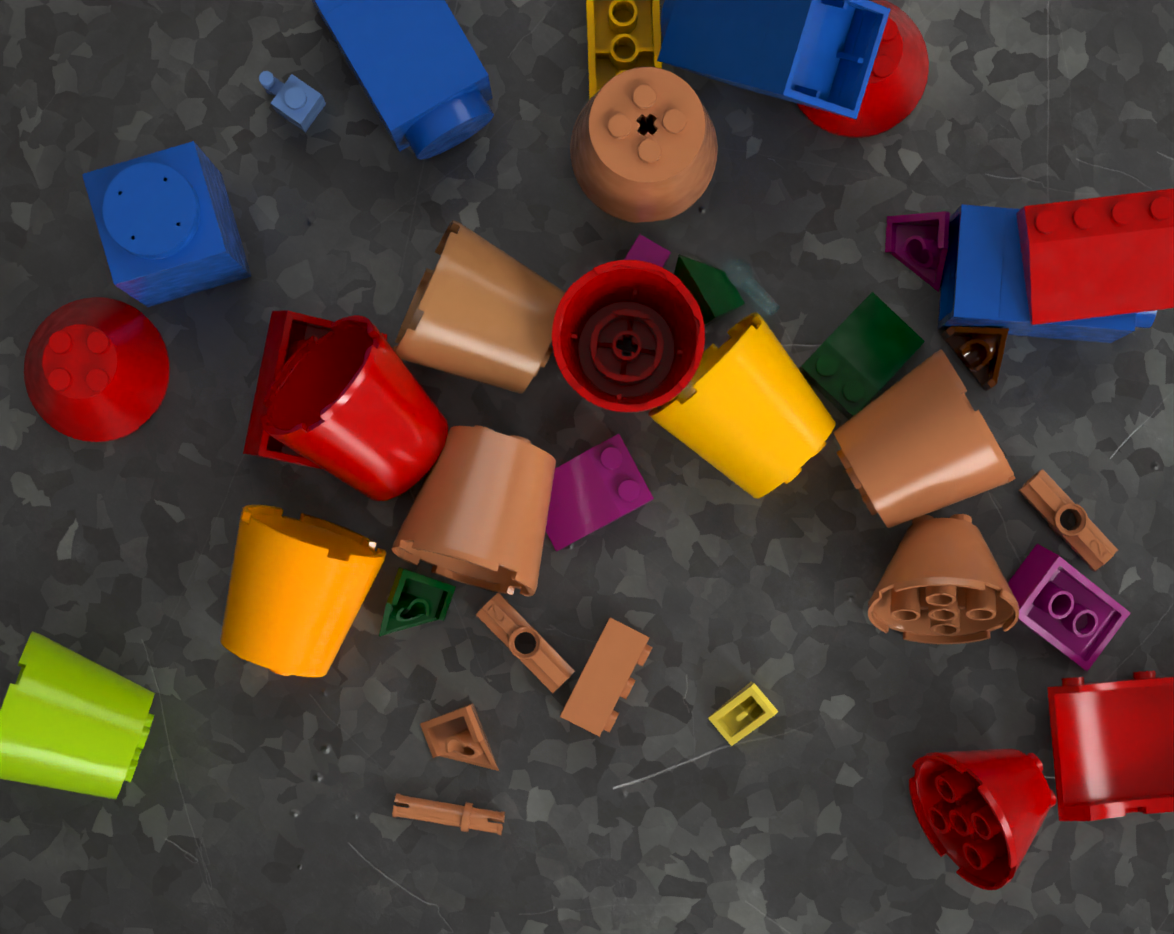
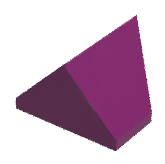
(920, 243)

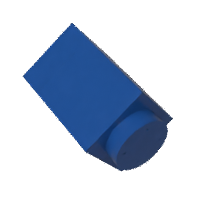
(780, 48)
(413, 69)
(166, 225)
(988, 288)

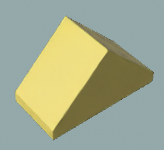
(743, 713)

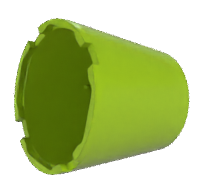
(71, 722)

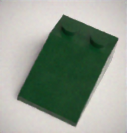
(861, 356)

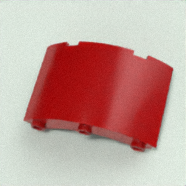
(1113, 746)

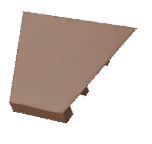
(459, 737)

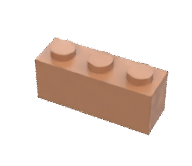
(606, 677)

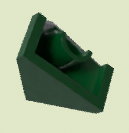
(709, 288)
(415, 601)

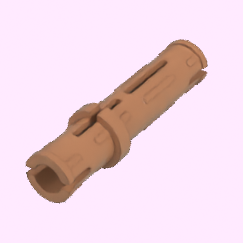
(449, 814)

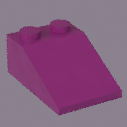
(594, 492)
(1065, 607)

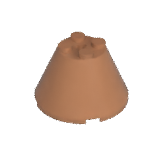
(943, 585)

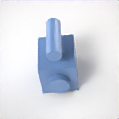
(293, 99)

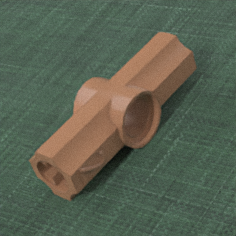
(1085, 537)
(507, 625)

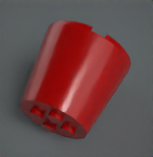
(635, 304)
(356, 411)

